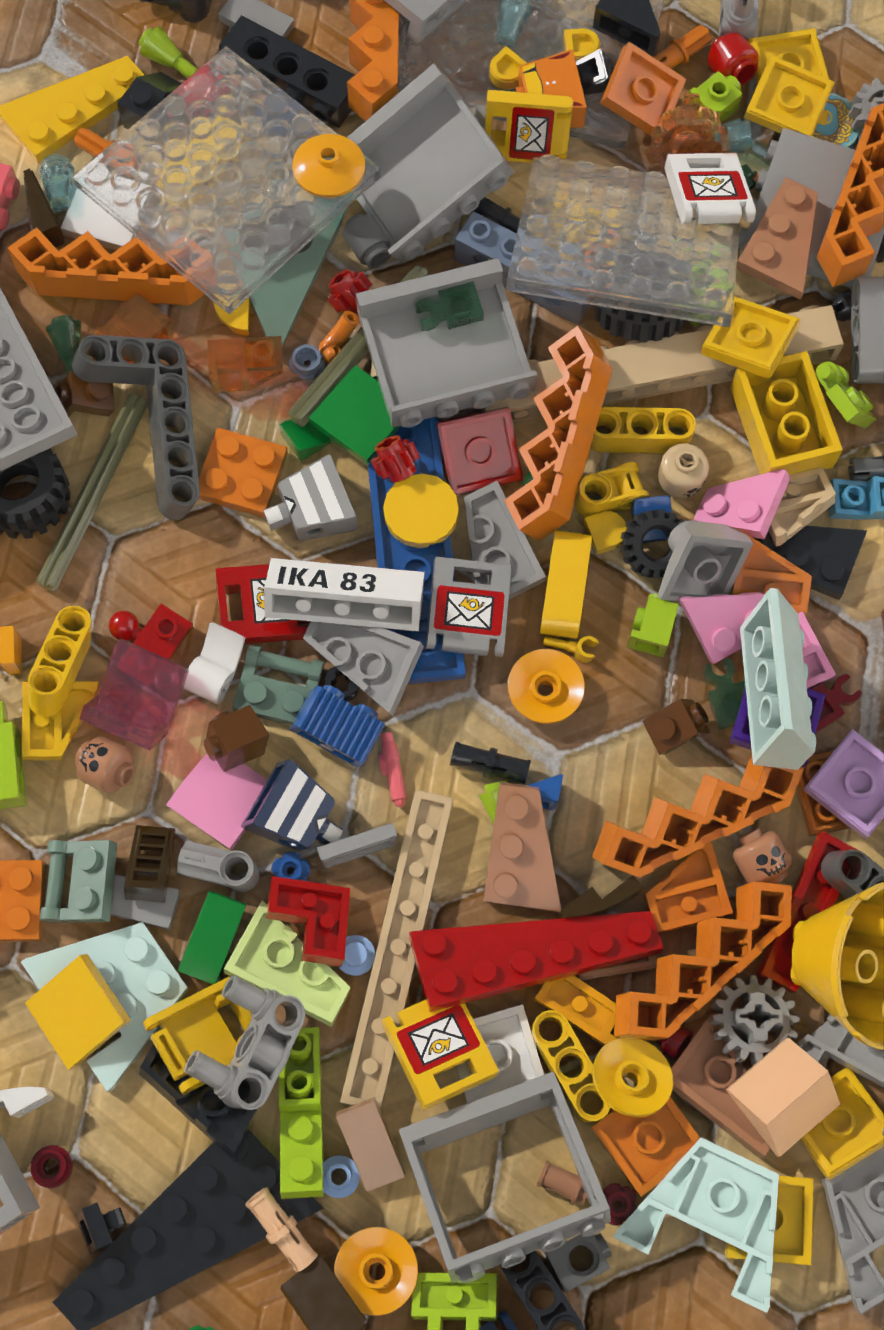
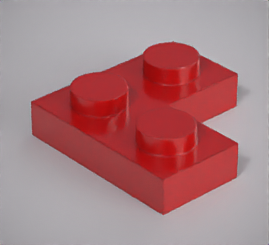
(321, 910)

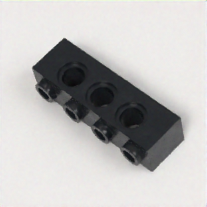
(306, 70)

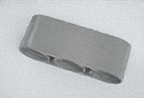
(867, 330)

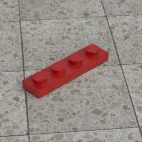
(809, 897)

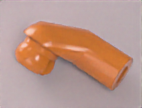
(337, 337)

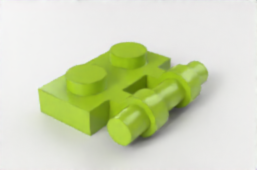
(852, 404)
(440, 1299)

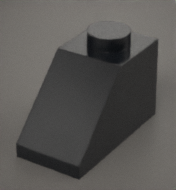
(628, 22)
(144, 95)

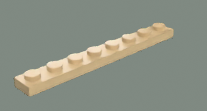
(394, 957)

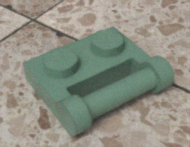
(274, 698)
(90, 881)

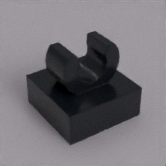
(96, 1226)

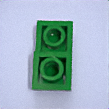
(212, 937)

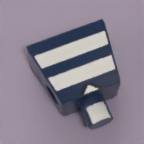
(292, 810)

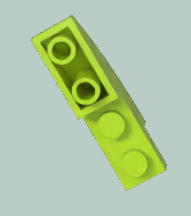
(302, 1119)

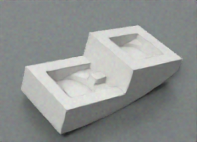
(24, 1099)

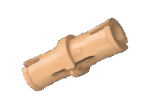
(281, 1229)

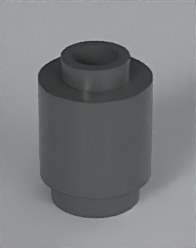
(367, 240)

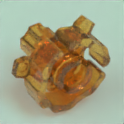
(687, 131)

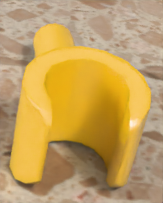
(574, 647)

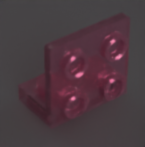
(137, 695)

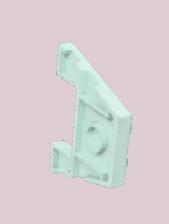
(138, 978)
(723, 1198)

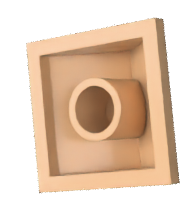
(785, 1095)

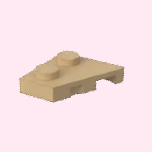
(803, 501)

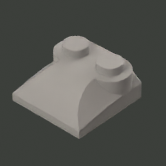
(703, 560)

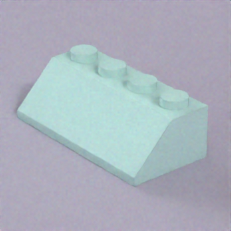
(776, 684)

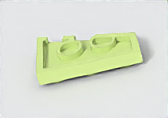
(272, 959)

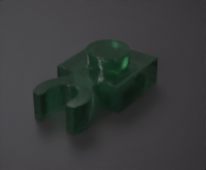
(456, 305)
(726, 697)

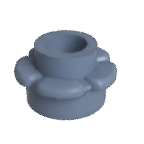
(306, 353)

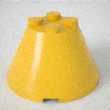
(842, 963)

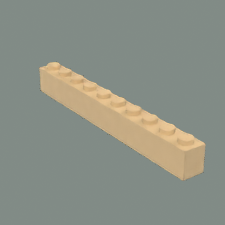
(677, 363)

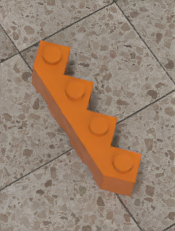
(374, 56)
(859, 207)
(90, 272)
(561, 451)
(715, 812)
(721, 952)

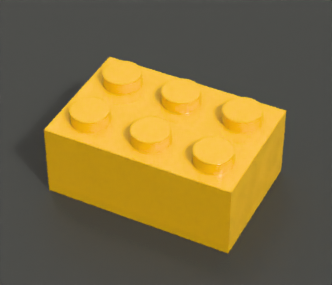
(786, 417)

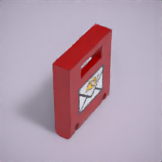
(254, 626)

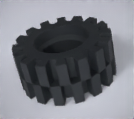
(633, 540)

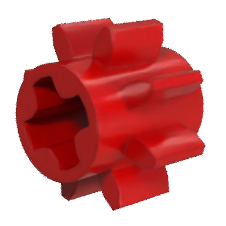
(344, 290)
(395, 458)

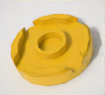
(421, 510)

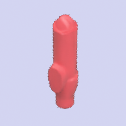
(391, 768)

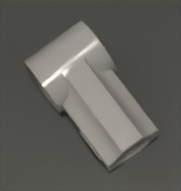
(214, 866)

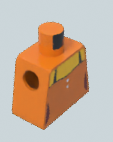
(554, 76)

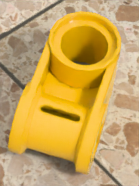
(615, 486)

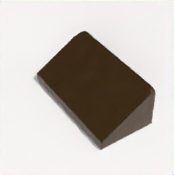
(322, 1299)

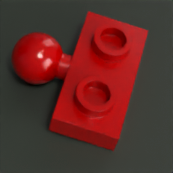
(160, 635)

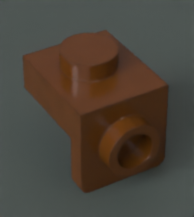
(85, 396)
(676, 725)

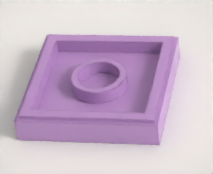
(852, 784)

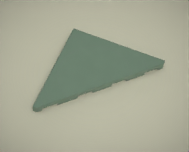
(283, 294)

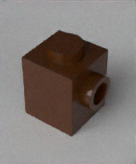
(235, 738)

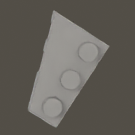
(498, 540)
(369, 656)

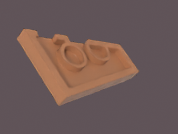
(782, 240)
(520, 852)
(702, 1078)

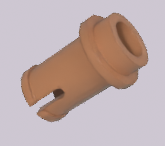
(562, 1183)

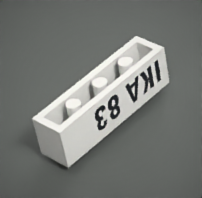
(344, 594)

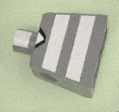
(313, 503)

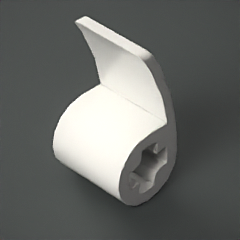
(215, 667)

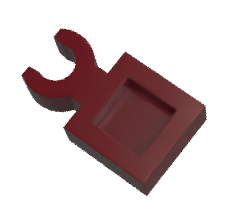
(834, 698)

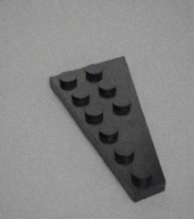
(181, 1233)

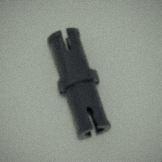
(490, 762)

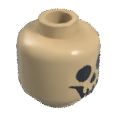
(683, 470)

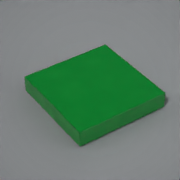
(355, 415)

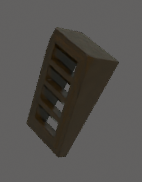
(40, 211)
(149, 889)

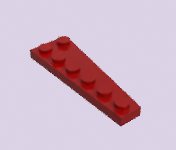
(500, 958)

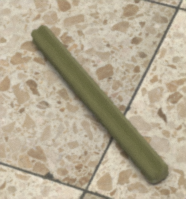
(338, 368)
(92, 492)

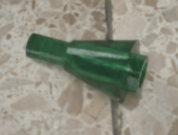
(66, 338)

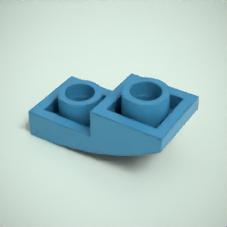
(858, 499)

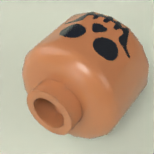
(104, 764)
(762, 857)

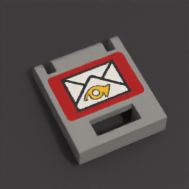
(468, 612)

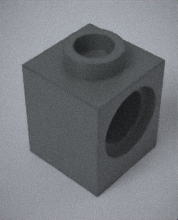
(567, 1276)

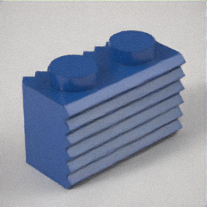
(337, 725)

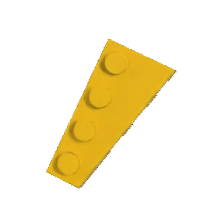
(56, 113)

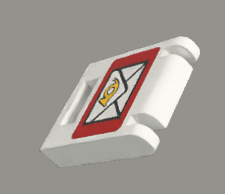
(712, 186)

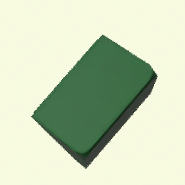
(303, 440)

